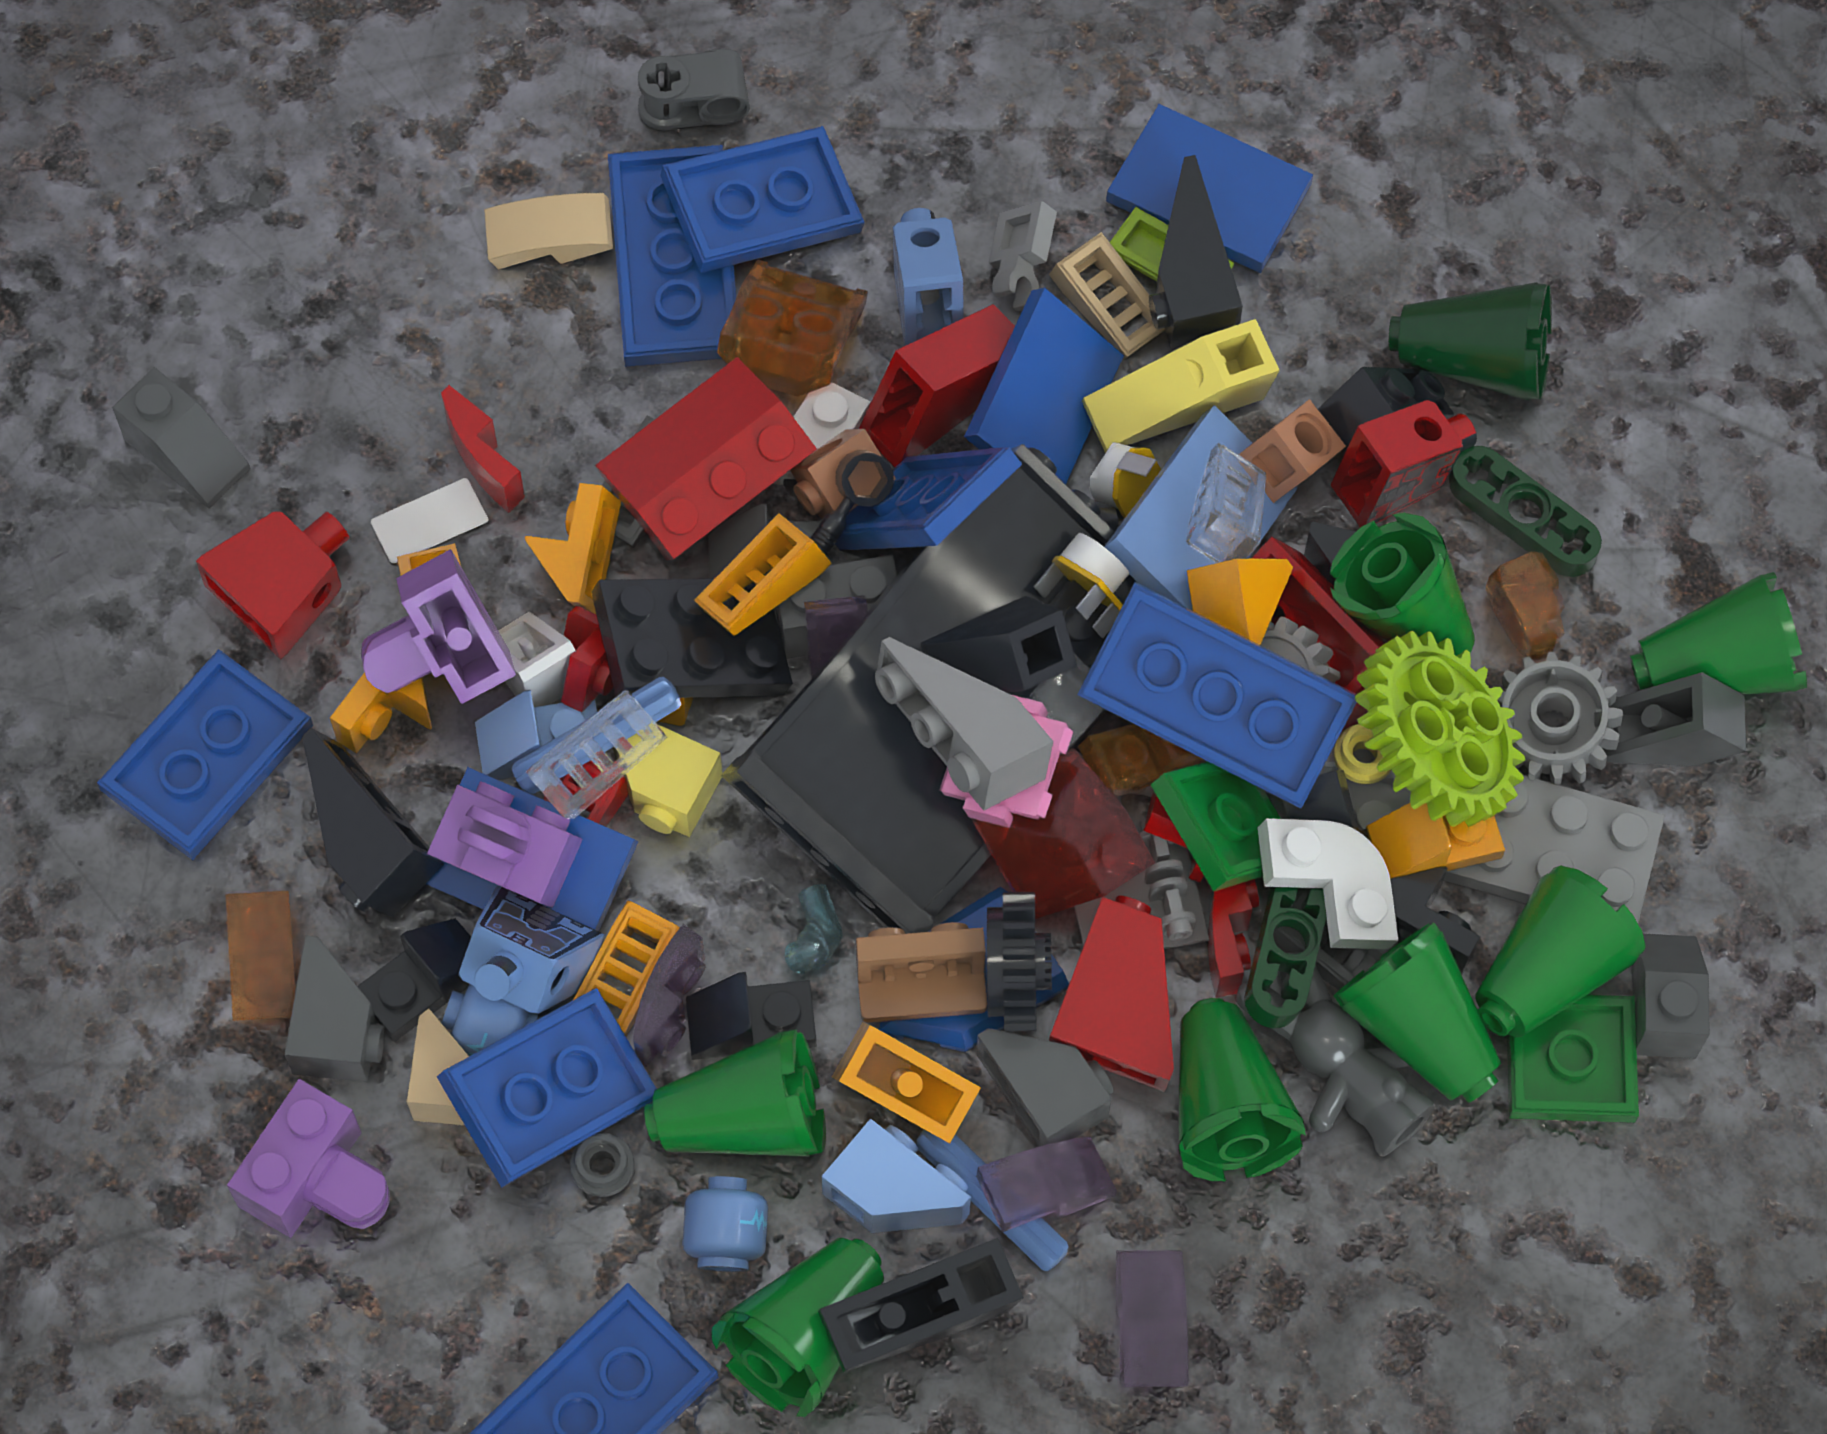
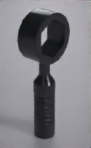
(835, 522)

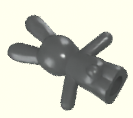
(1360, 1078)

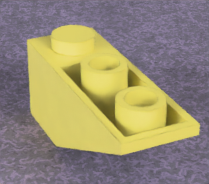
(1174, 391)

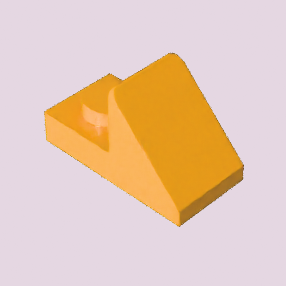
(586, 555)
(368, 711)
(1416, 843)

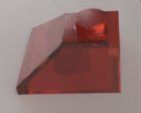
(1075, 851)

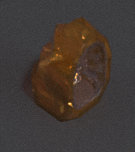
(1528, 604)

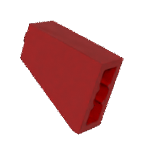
(935, 384)
(1120, 996)

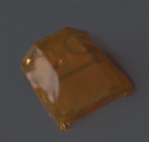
(790, 328)

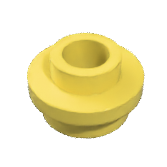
(1358, 772)

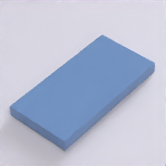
(1155, 530)

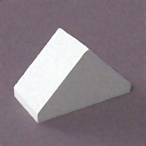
(538, 658)

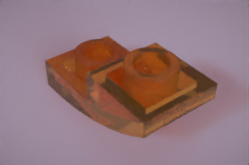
(1133, 758)
(260, 955)

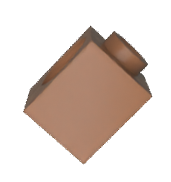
(1293, 449)
(817, 472)

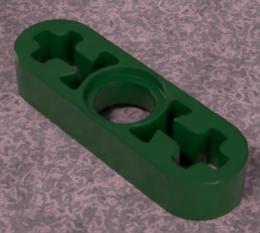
(1521, 486)
(1270, 958)

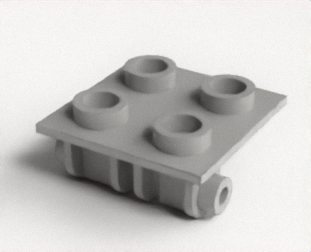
(1165, 890)

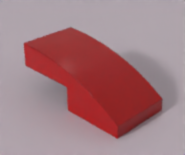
(476, 443)

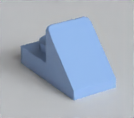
(520, 729)

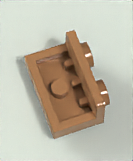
(921, 973)

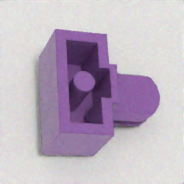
(441, 635)
(504, 844)
(308, 1163)

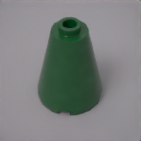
(1480, 338)

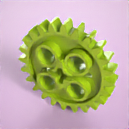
(1440, 729)

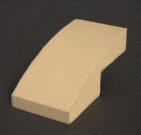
(546, 225)

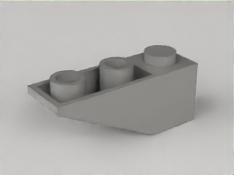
(973, 727)

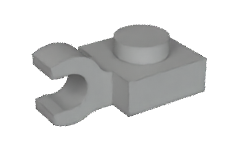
(1018, 245)

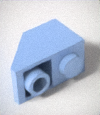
(891, 1187)

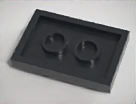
(661, 632)

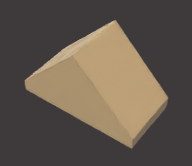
(433, 1053)

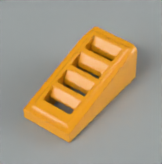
(778, 546)
(630, 920)

